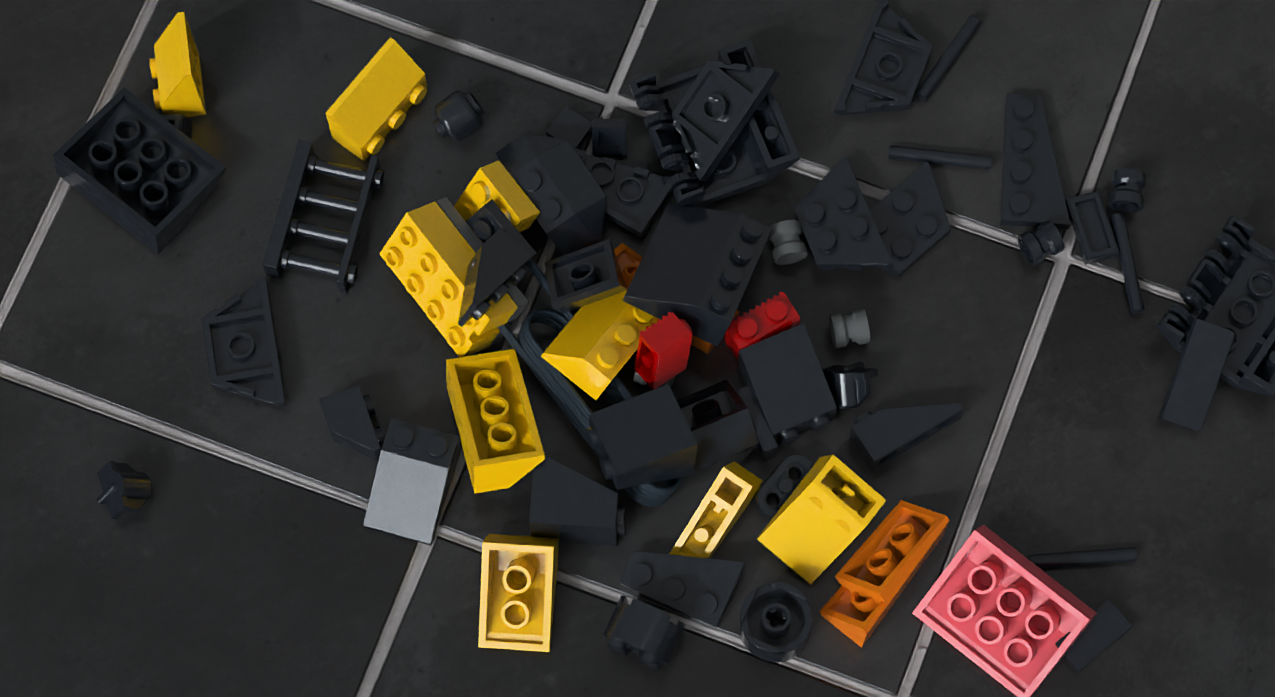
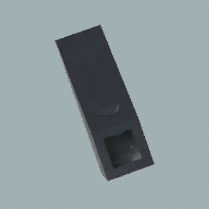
(493, 267)

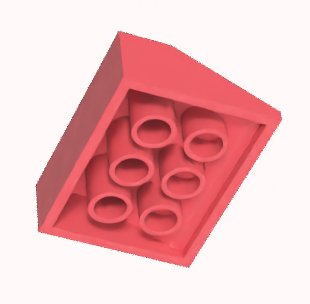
(1003, 612)

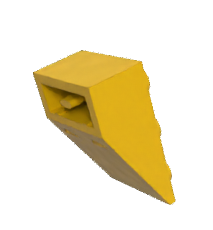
(821, 518)

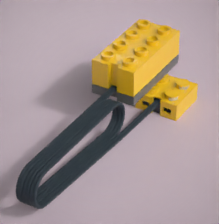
(432, 260)

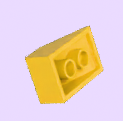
(178, 71)
(517, 592)

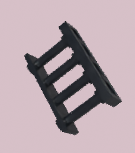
(299, 194)

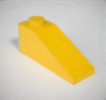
(718, 512)

